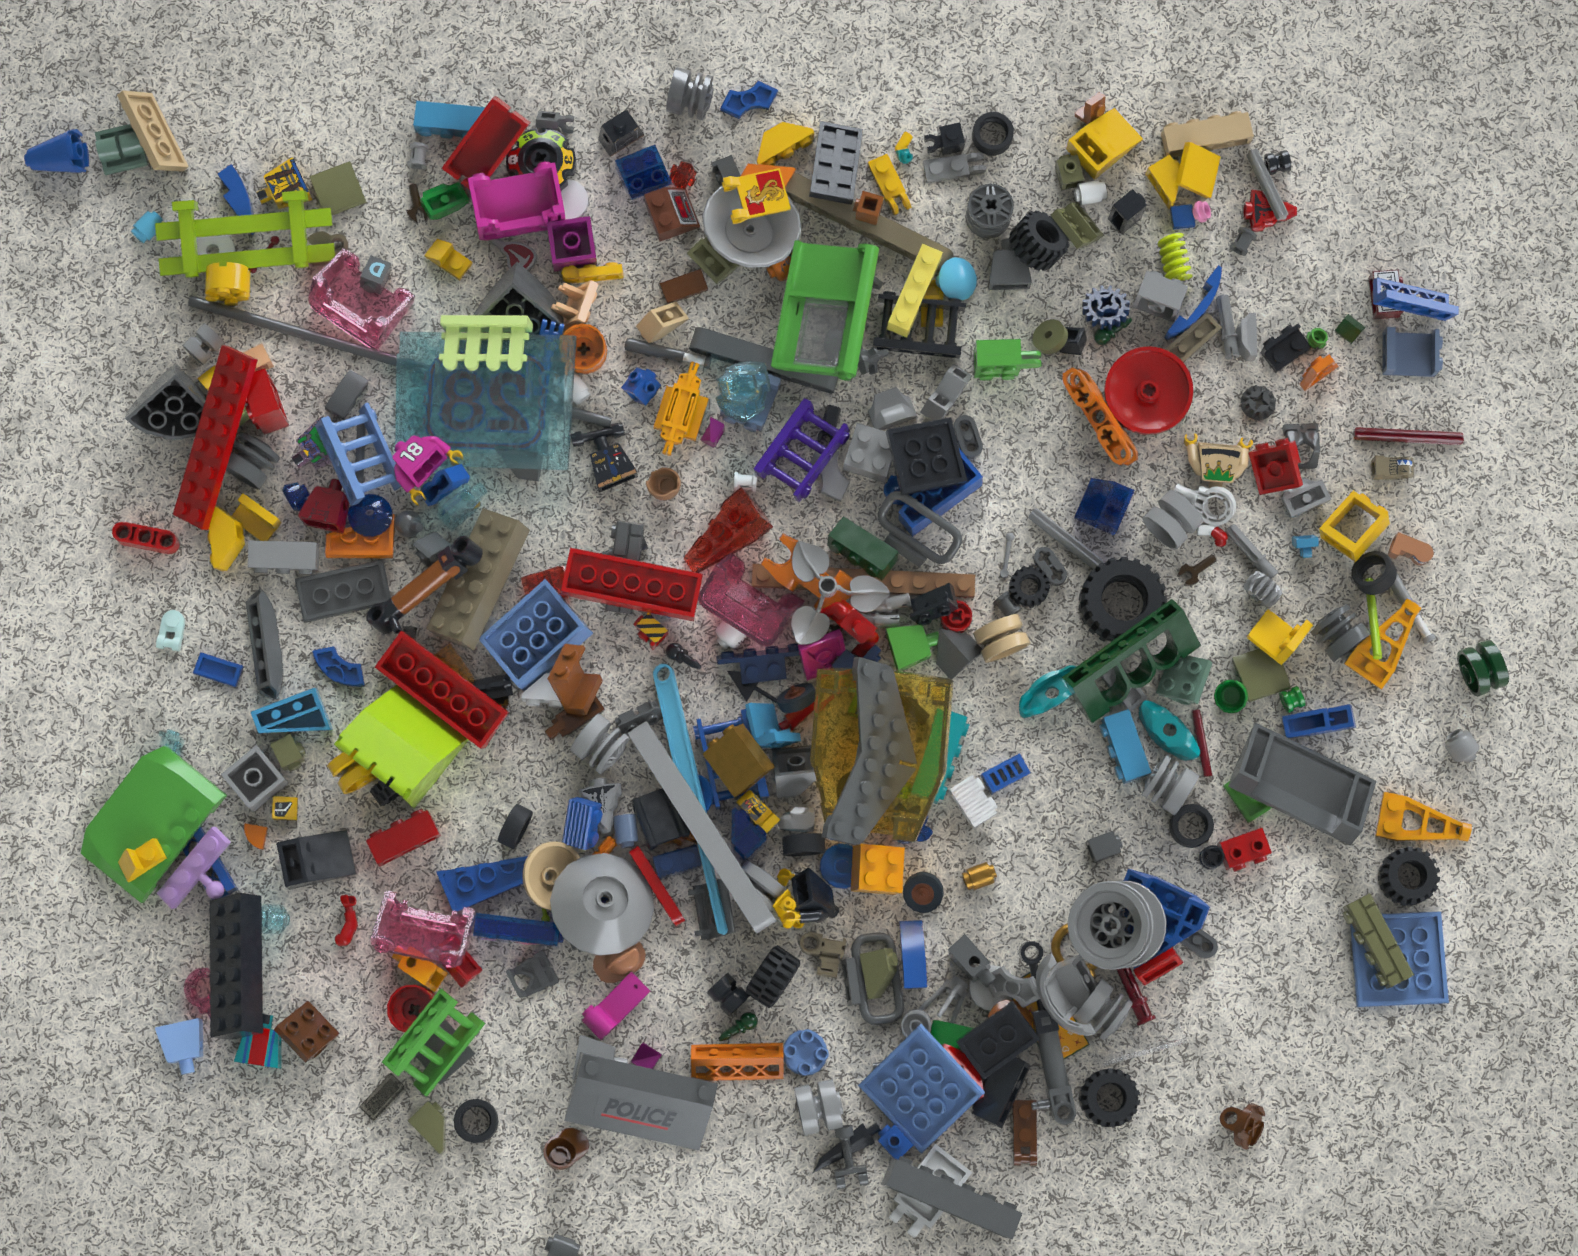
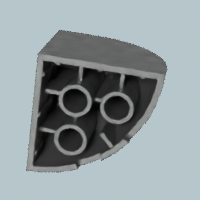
(521, 295)
(169, 406)

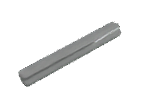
(1267, 184)
(1065, 538)

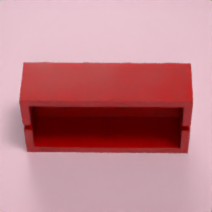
(486, 142)

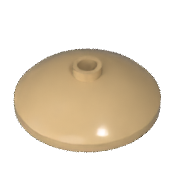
(549, 859)

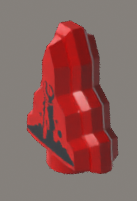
(1260, 212)

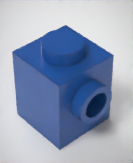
(894, 1141)

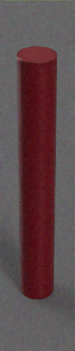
(1201, 741)

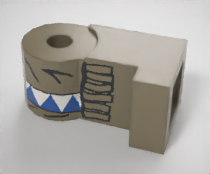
(1392, 468)

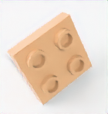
(578, 303)

